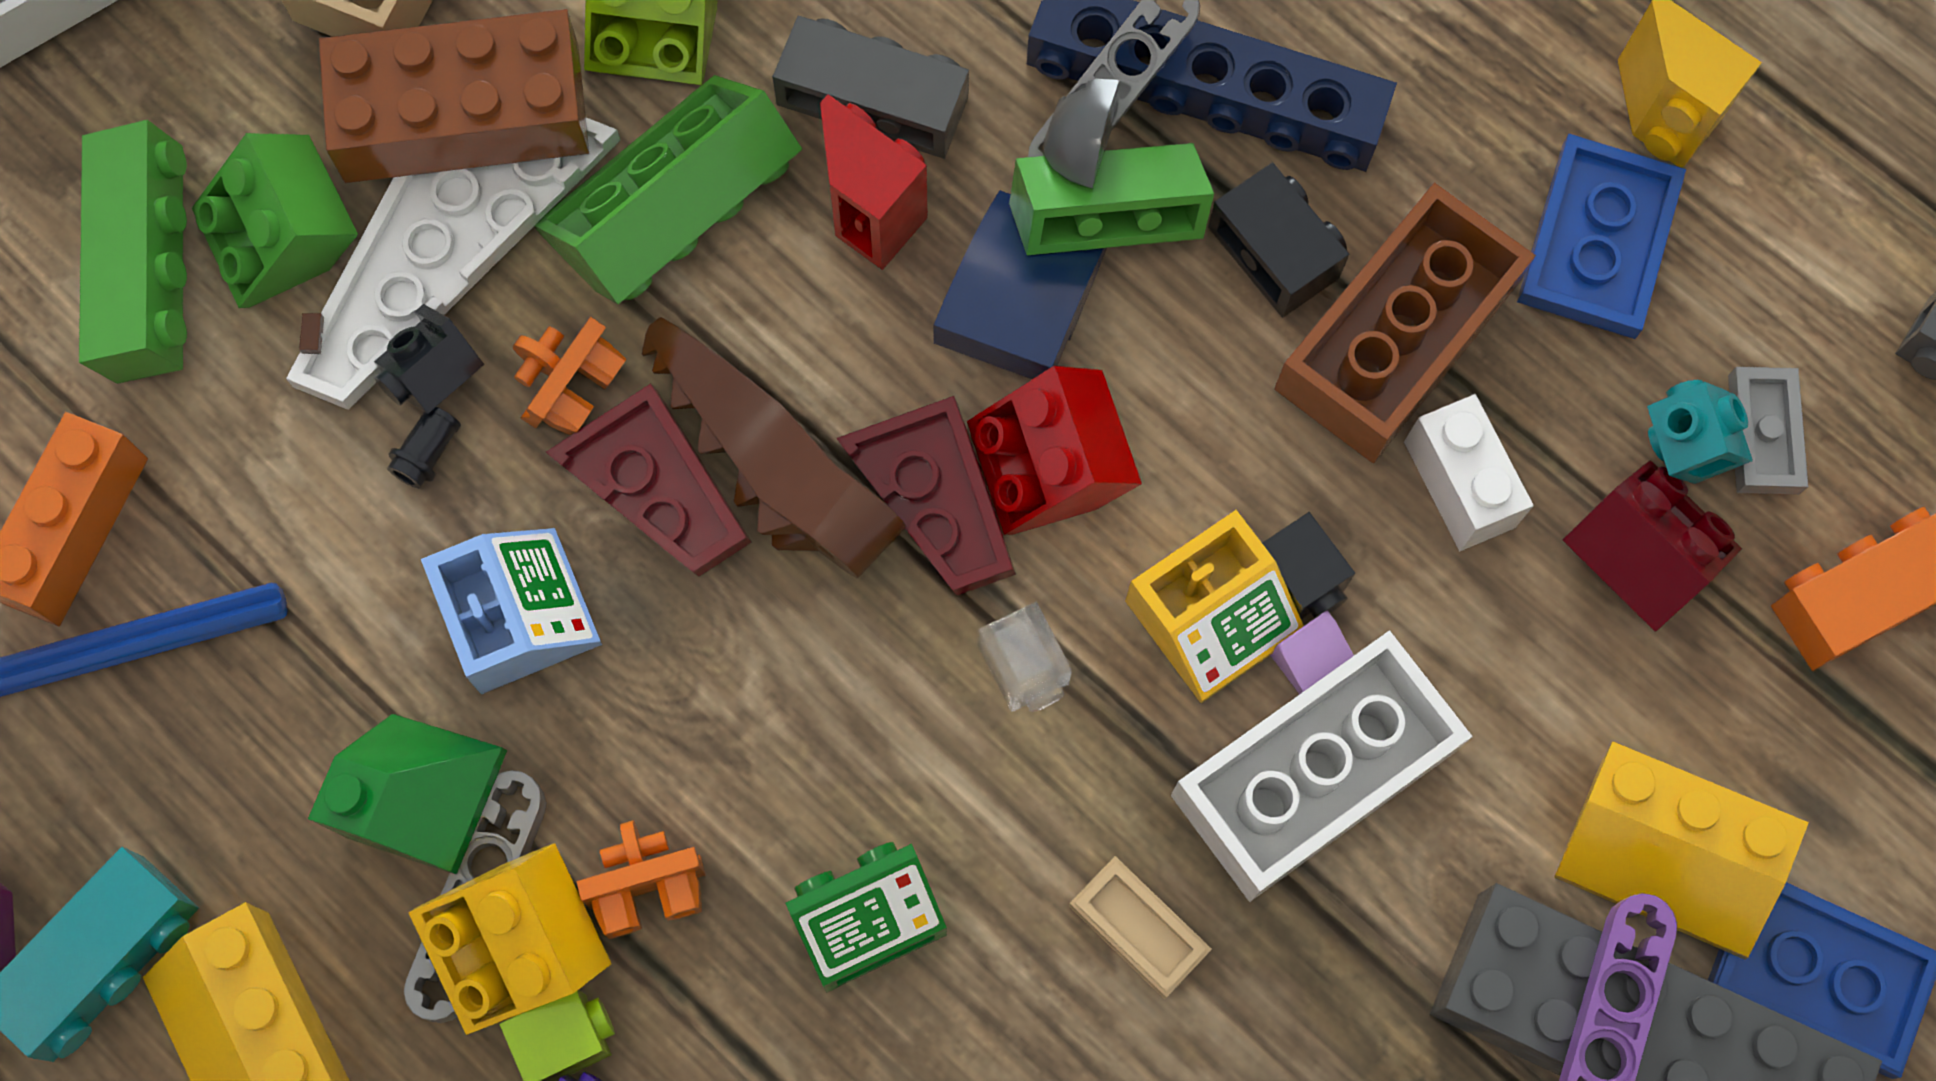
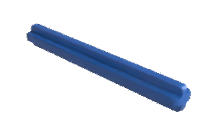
(141, 638)

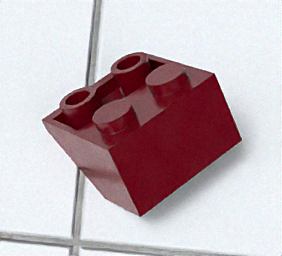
(1653, 544)

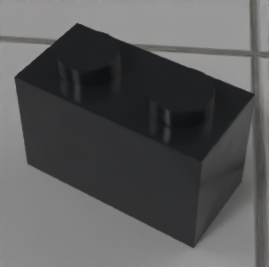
(1279, 239)

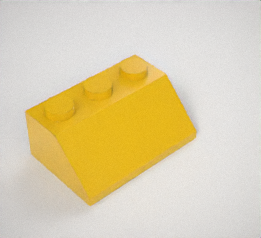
(1685, 841)
(240, 1005)

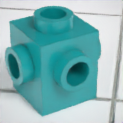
(1699, 431)

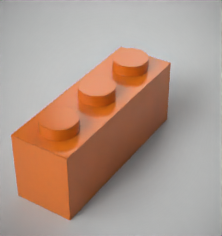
(65, 516)
(1864, 594)

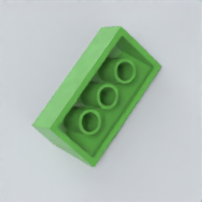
(670, 187)

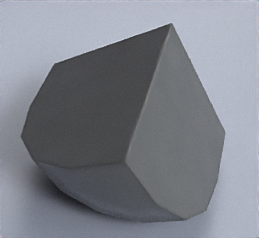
(1081, 131)

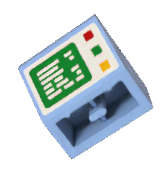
(510, 605)

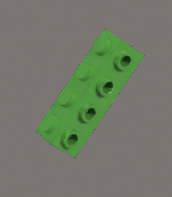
(132, 253)

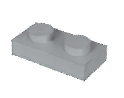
(1773, 430)

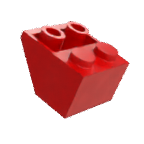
(873, 183)
(1053, 449)

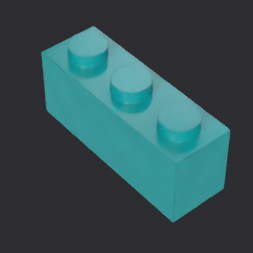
(90, 955)

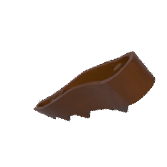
(798, 487)

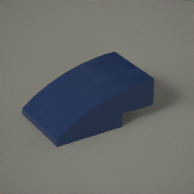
(1013, 304)

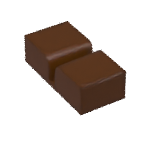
(311, 331)

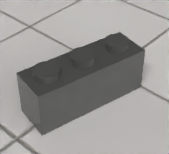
(899, 89)

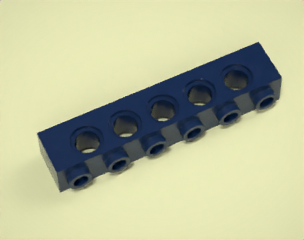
(1242, 67)

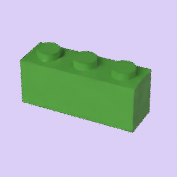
(1135, 200)

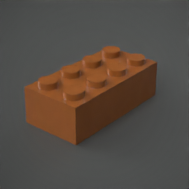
(453, 96)
(1403, 322)

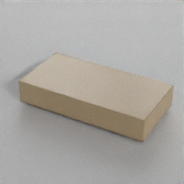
(1139, 927)

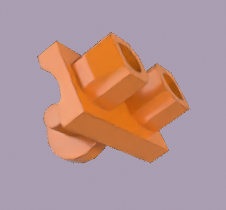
(586, 354)
(613, 892)

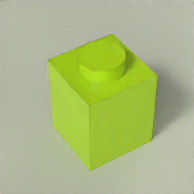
(559, 1037)

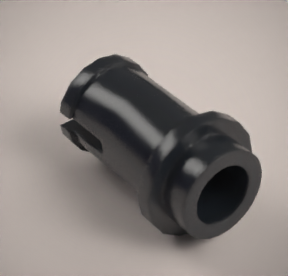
(423, 448)

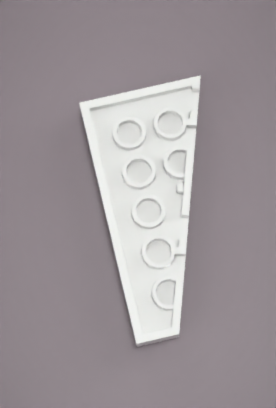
(430, 248)

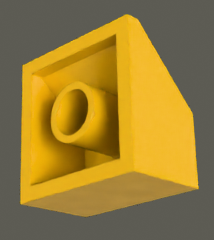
(1679, 80)

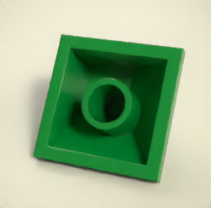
(410, 791)

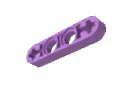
(1596, 1016)

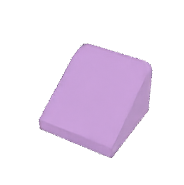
(1312, 652)

